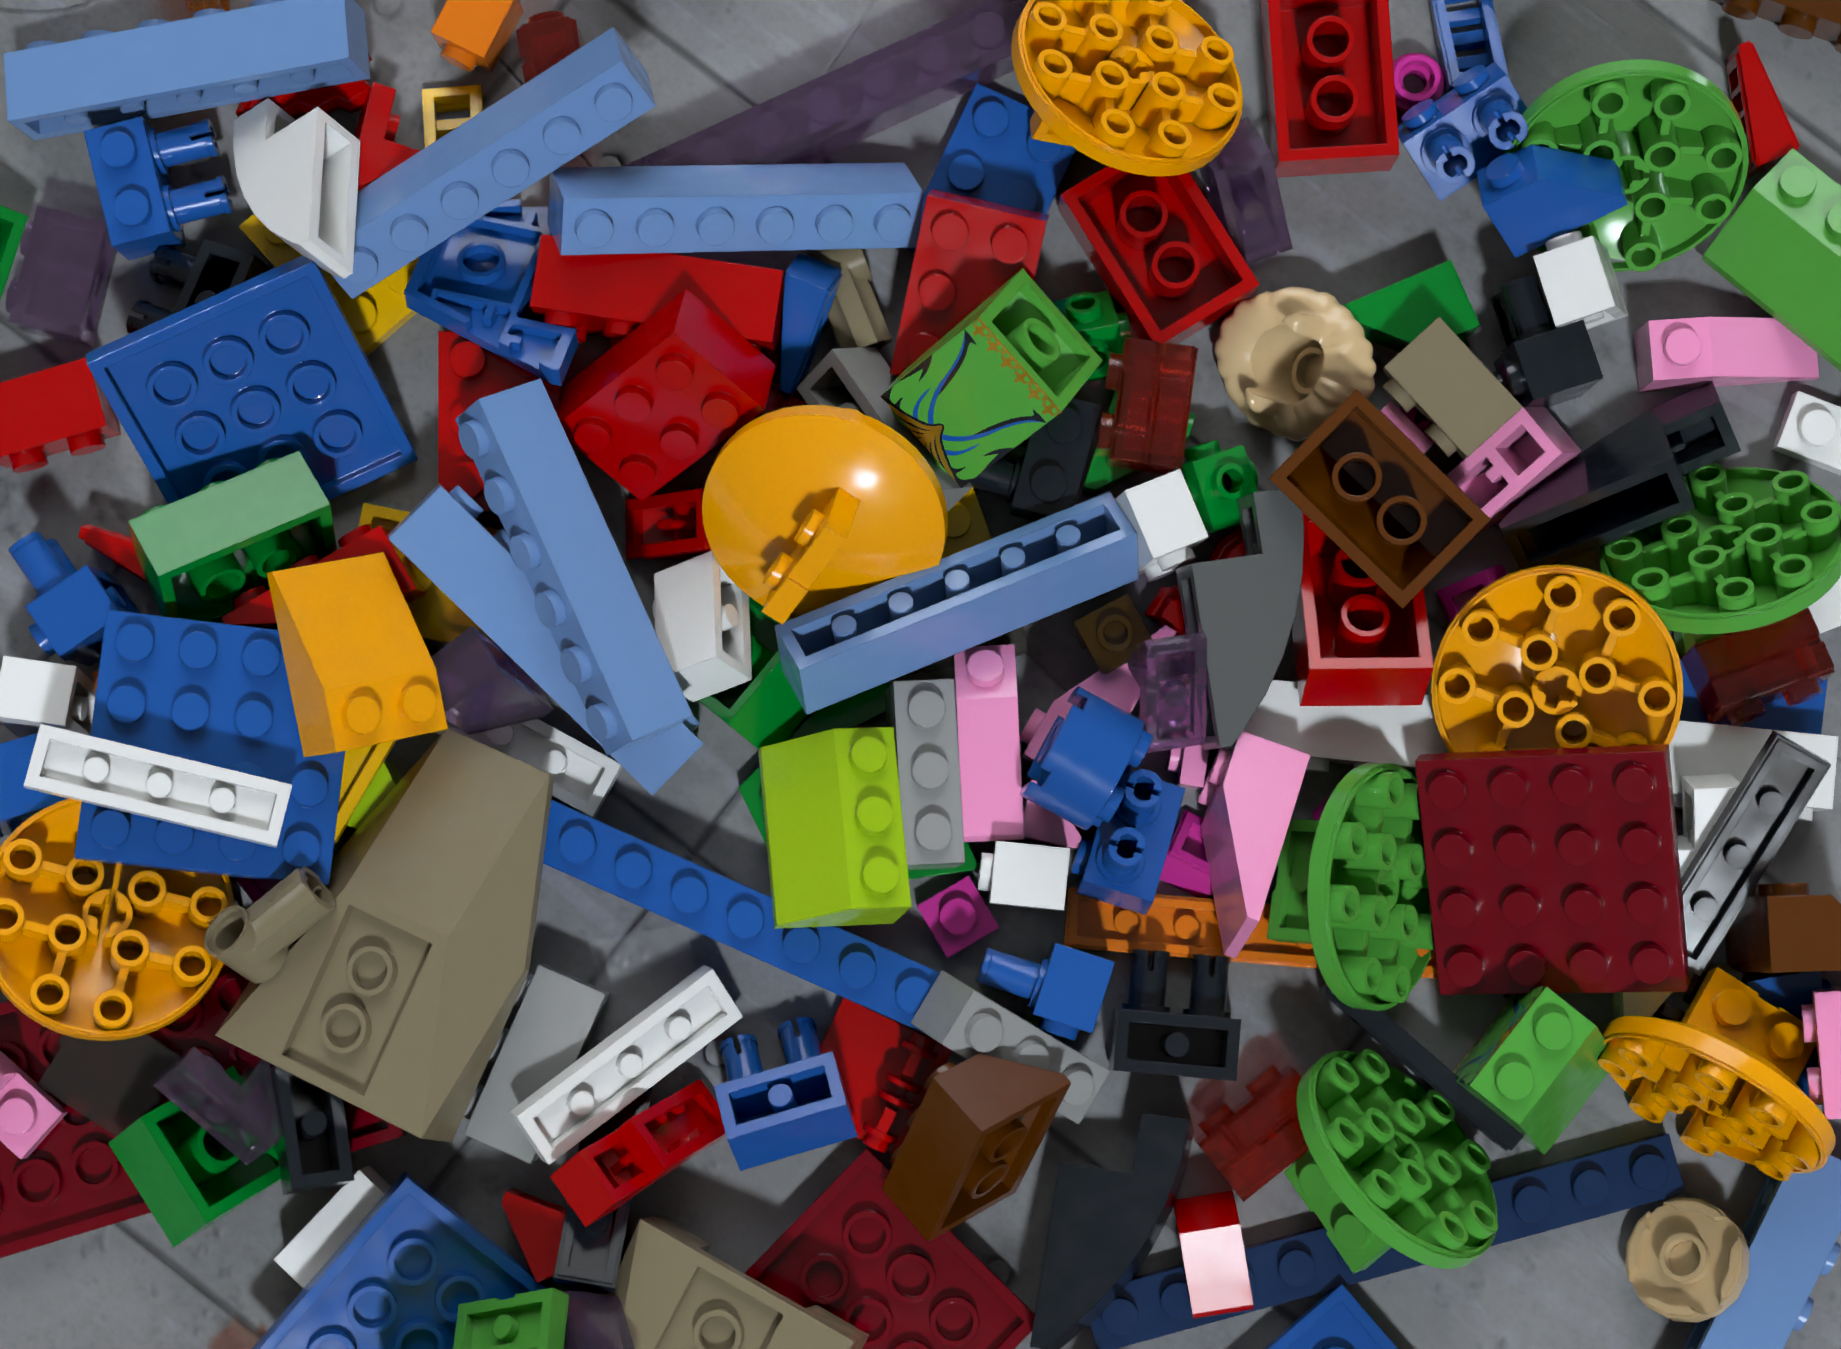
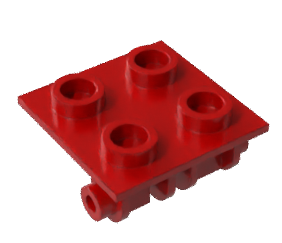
(881, 1071)

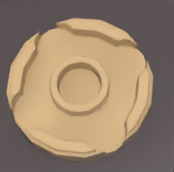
(1687, 1260)

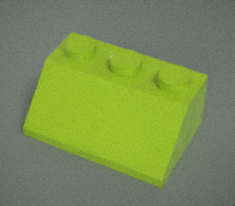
(835, 829)

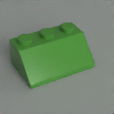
(1787, 252)

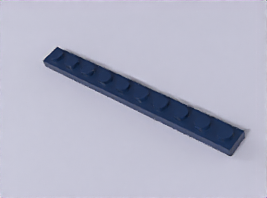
(1310, 1263)

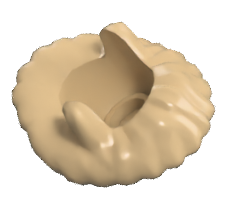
(1293, 359)

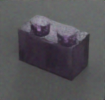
(62, 276)

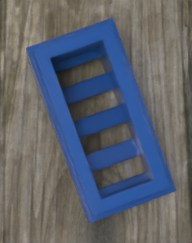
(1447, 43)
(806, 306)

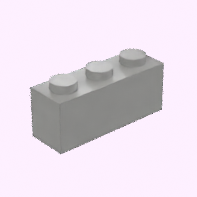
(856, 381)
(928, 771)
(976, 1024)
(545, 1038)

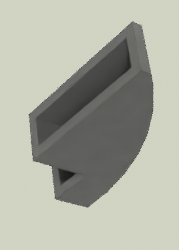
(1245, 611)

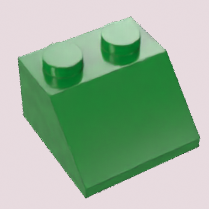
(765, 707)
(187, 1172)

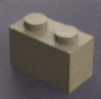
(1449, 390)

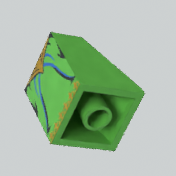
(992, 379)
(1535, 1065)

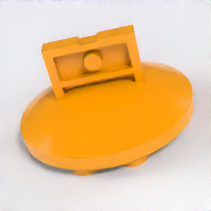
(1128, 82)
(820, 508)
(1556, 665)
(98, 942)
(1733, 1069)

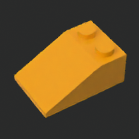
(353, 656)

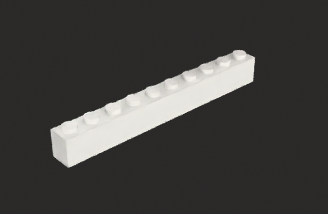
(1404, 732)

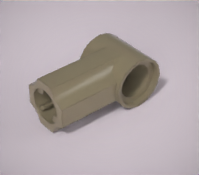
(855, 311)
(259, 937)

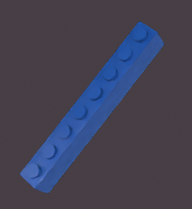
(734, 915)

